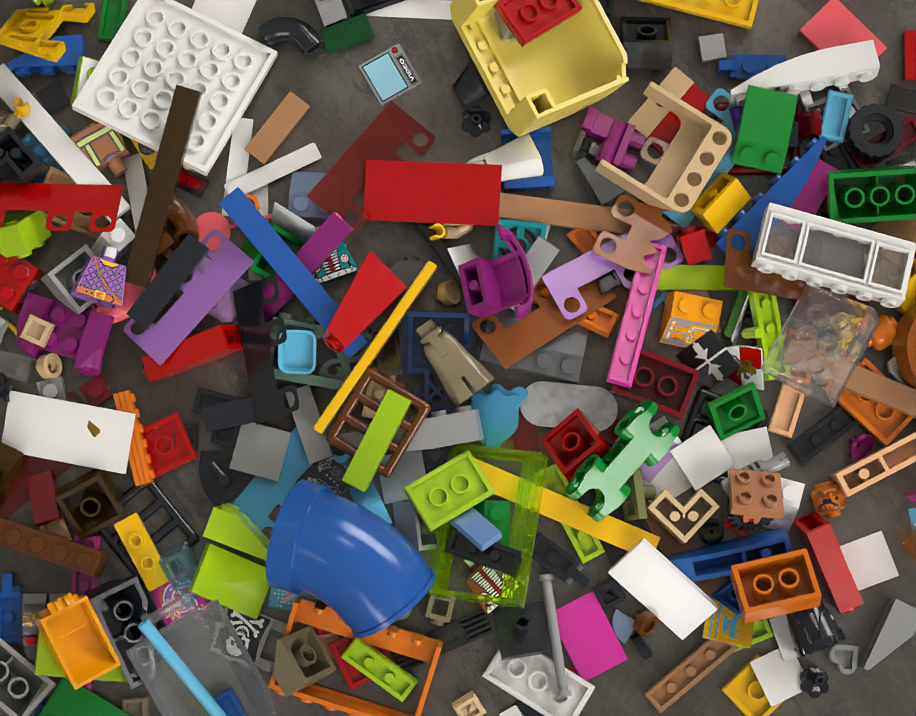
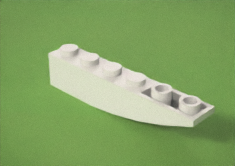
(816, 71)

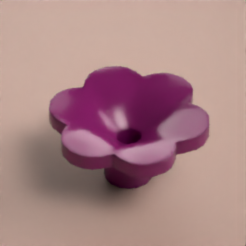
(860, 445)

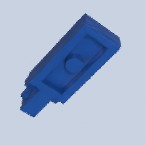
(748, 65)
(10, 608)

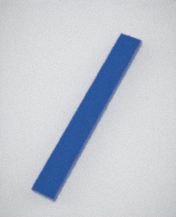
(284, 262)

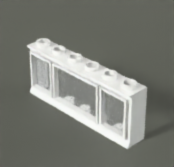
(833, 255)

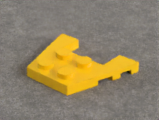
(32, 27)

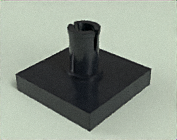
(522, 631)

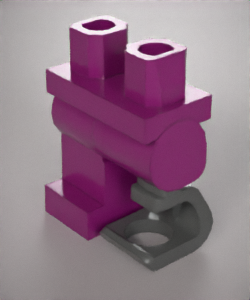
(615, 139)

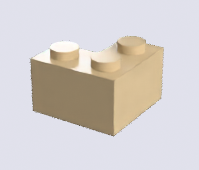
(683, 519)

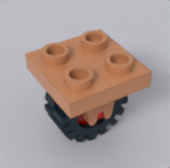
(754, 498)

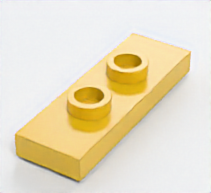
(141, 551)

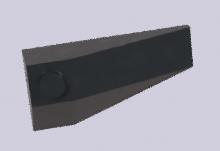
(119, 610)

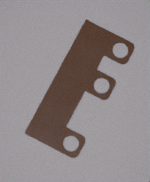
(742, 276)

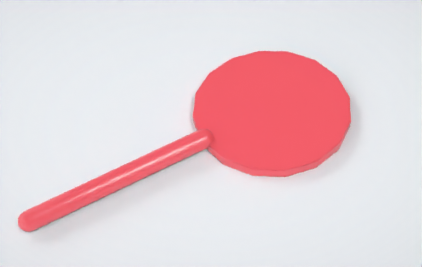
(213, 220)

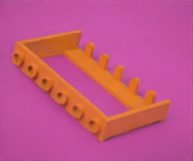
(389, 638)

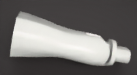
(517, 157)

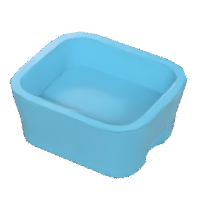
(298, 352)

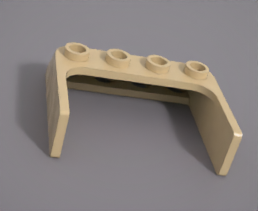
(685, 163)

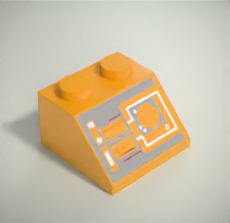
(688, 318)

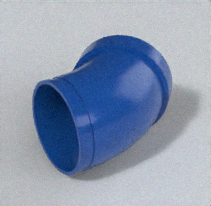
(345, 559)

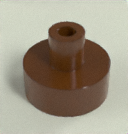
(645, 623)

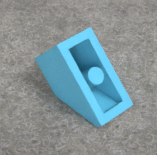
(371, 501)

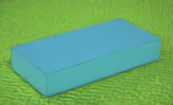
(835, 116)

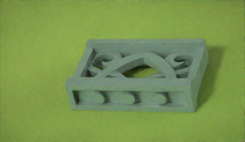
(323, 378)

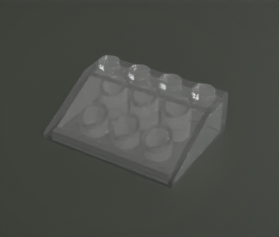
(821, 344)

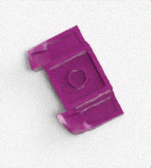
(74, 334)

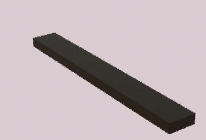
(162, 185)

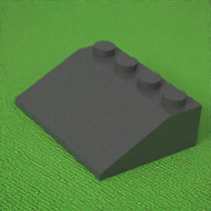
(556, 359)

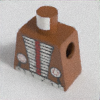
(484, 582)

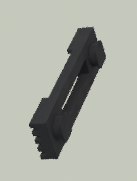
(474, 625)

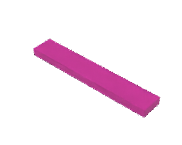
(635, 320)

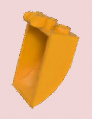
(76, 639)

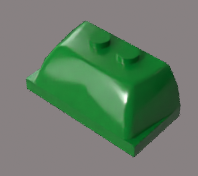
(872, 194)

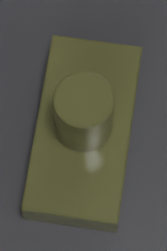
(634, 505)

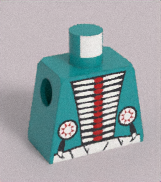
(336, 267)

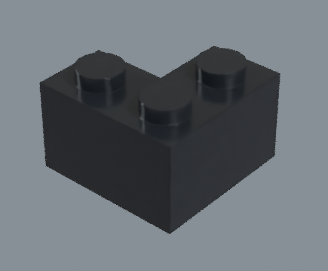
(20, 157)

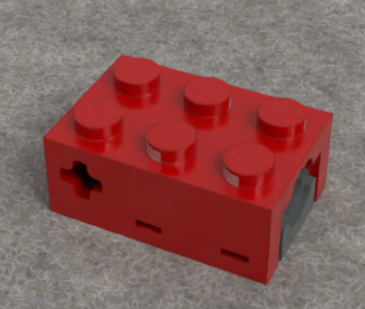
(16, 280)

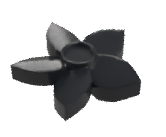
(4, 387)

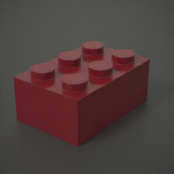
(660, 381)

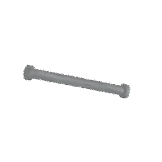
(554, 636)

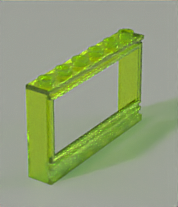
(522, 531)

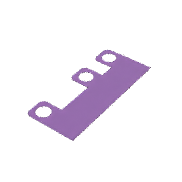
(198, 299)

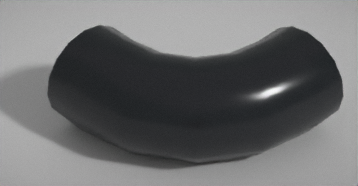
(291, 30)

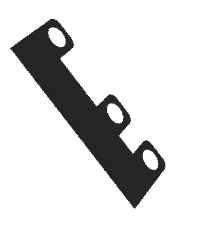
(256, 347)

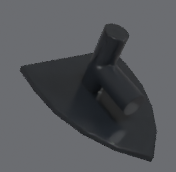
(220, 481)

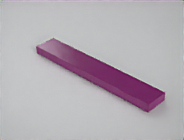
(312, 256)

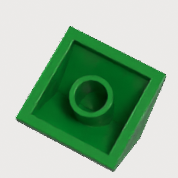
(735, 411)

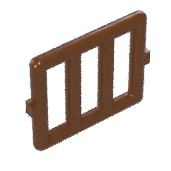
(359, 396)

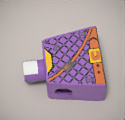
(101, 280)

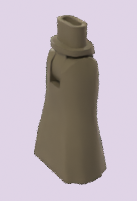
(454, 365)

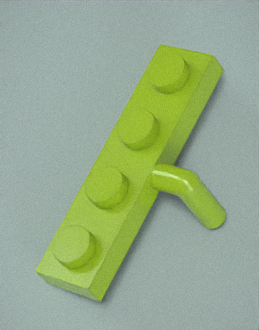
(766, 323)

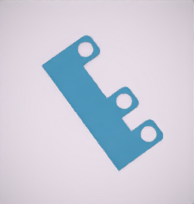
(265, 494)

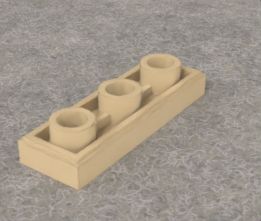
(650, 114)

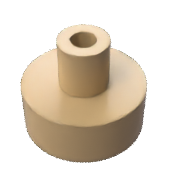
(448, 293)
(49, 366)

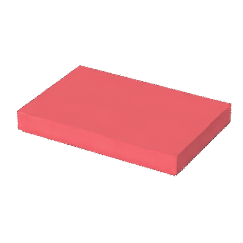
(837, 27)

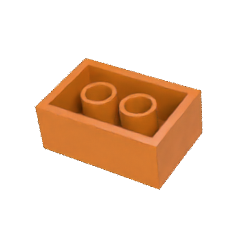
(775, 585)

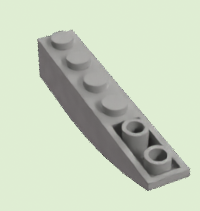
(435, 431)

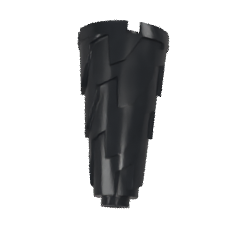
(813, 630)

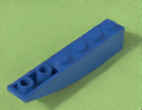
(783, 192)
(717, 559)

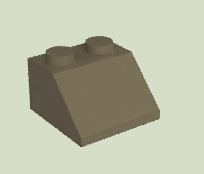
(301, 661)

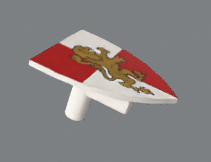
(750, 361)

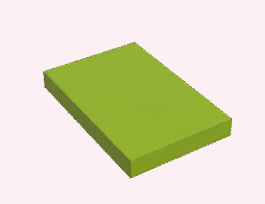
(449, 490)
(231, 580)

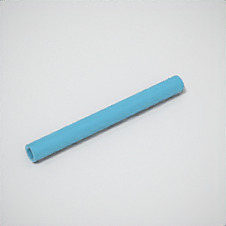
(180, 668)

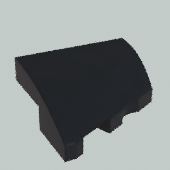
(470, 86)

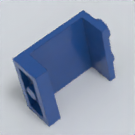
(542, 141)

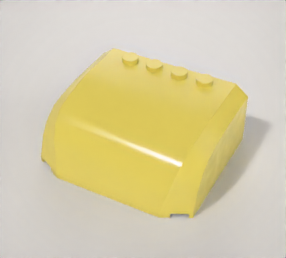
(552, 74)

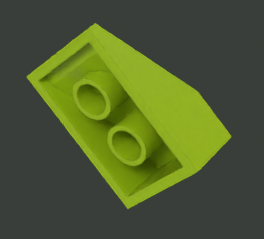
(236, 531)

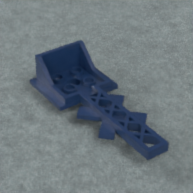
(415, 360)

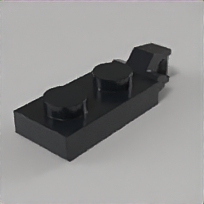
(558, 561)

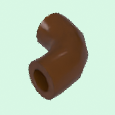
(182, 221)

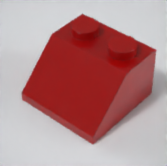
(574, 442)

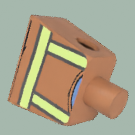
(103, 147)

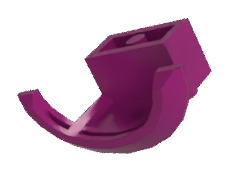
(500, 282)

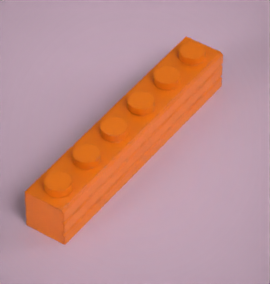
(138, 455)

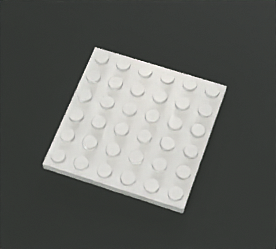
(168, 47)

